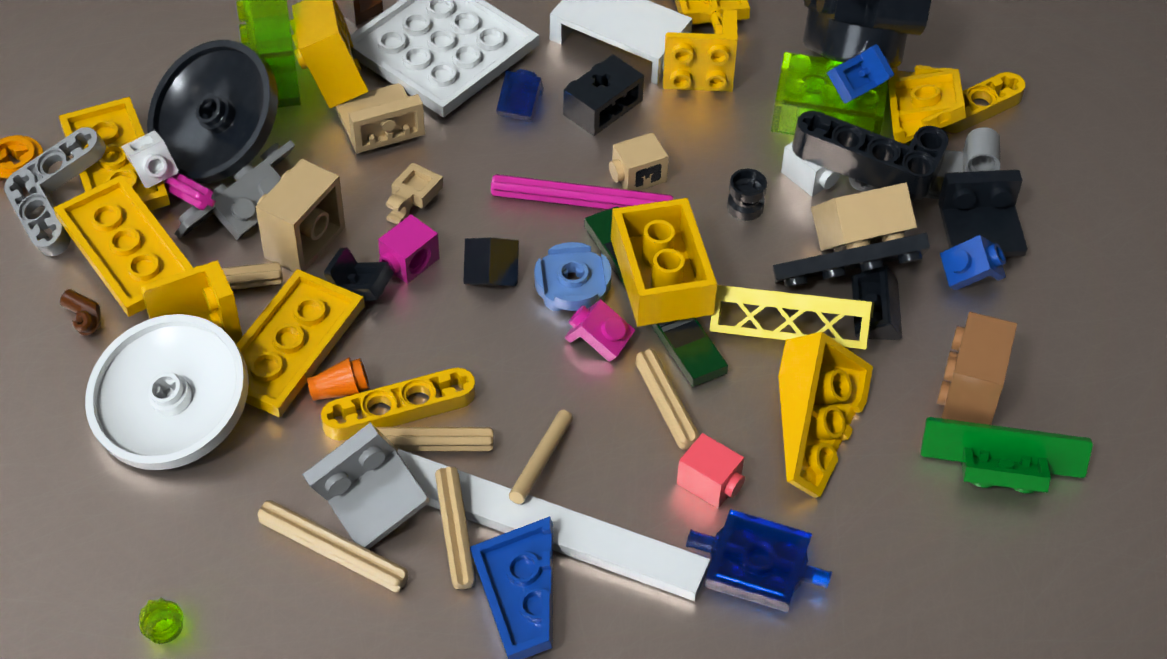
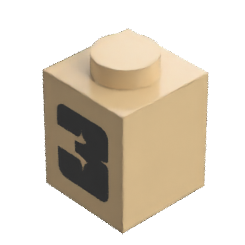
(639, 163)

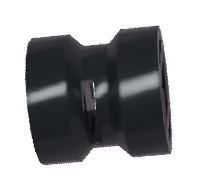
(747, 194)

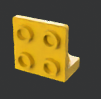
(702, 59)
(197, 293)

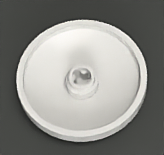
(166, 392)

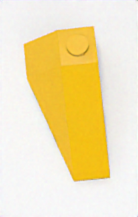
(819, 396)

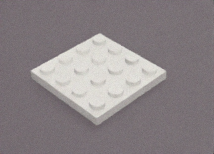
(442, 48)

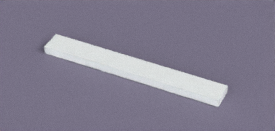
(573, 532)

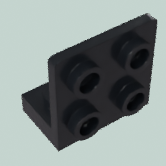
(983, 206)

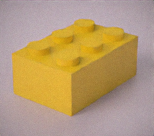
(663, 262)

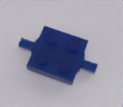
(758, 560)

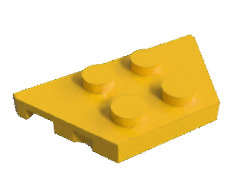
(924, 99)

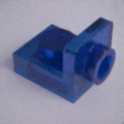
(519, 95)

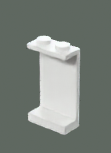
(627, 24)

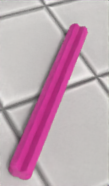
(570, 193)

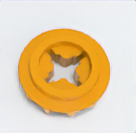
(19, 147)

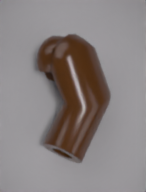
(86, 311)

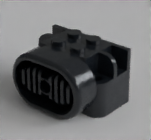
(851, 26)

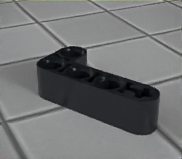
(870, 155)

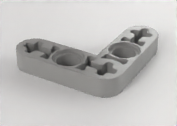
(40, 184)

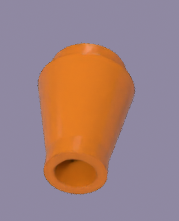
(339, 380)

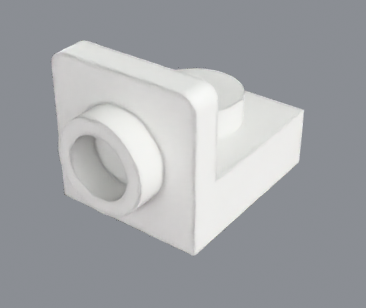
(150, 159)

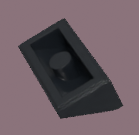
(882, 289)

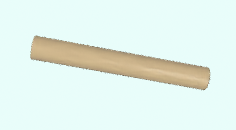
(540, 457)

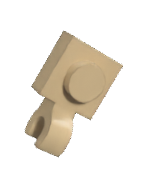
(413, 187)

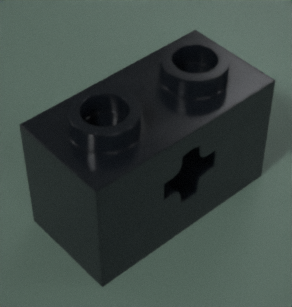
(603, 94)

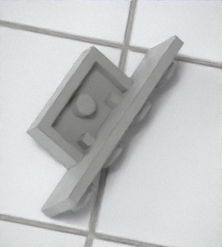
(237, 203)

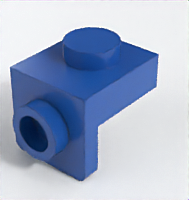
(861, 74)
(973, 262)

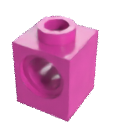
(409, 248)

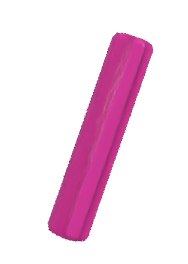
(189, 191)

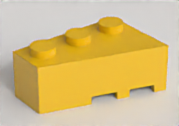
(325, 49)

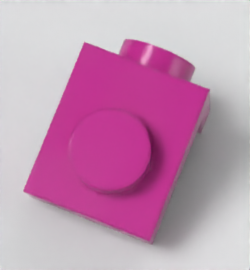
(600, 329)

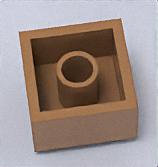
(976, 369)

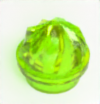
(161, 620)

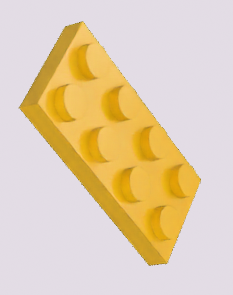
(116, 125)
(121, 240)
(294, 338)

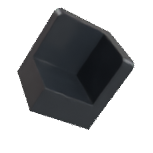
(491, 261)

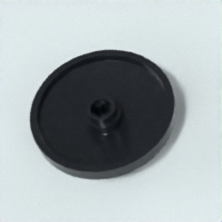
(215, 109)

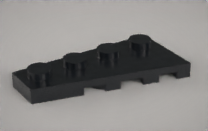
(865, 257)

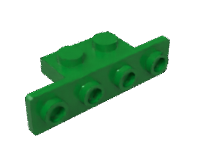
(1006, 454)

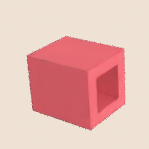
(711, 471)

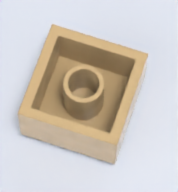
(300, 216)
(864, 218)

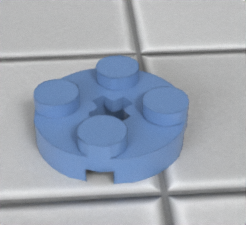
(567, 294)

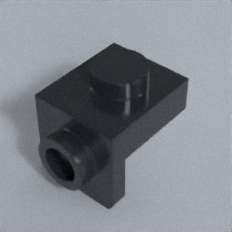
(361, 278)

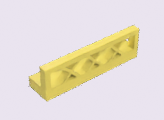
(790, 301)

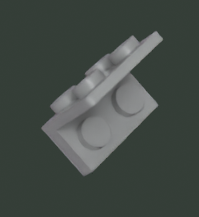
(367, 486)

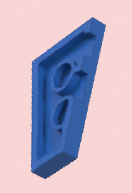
(519, 586)

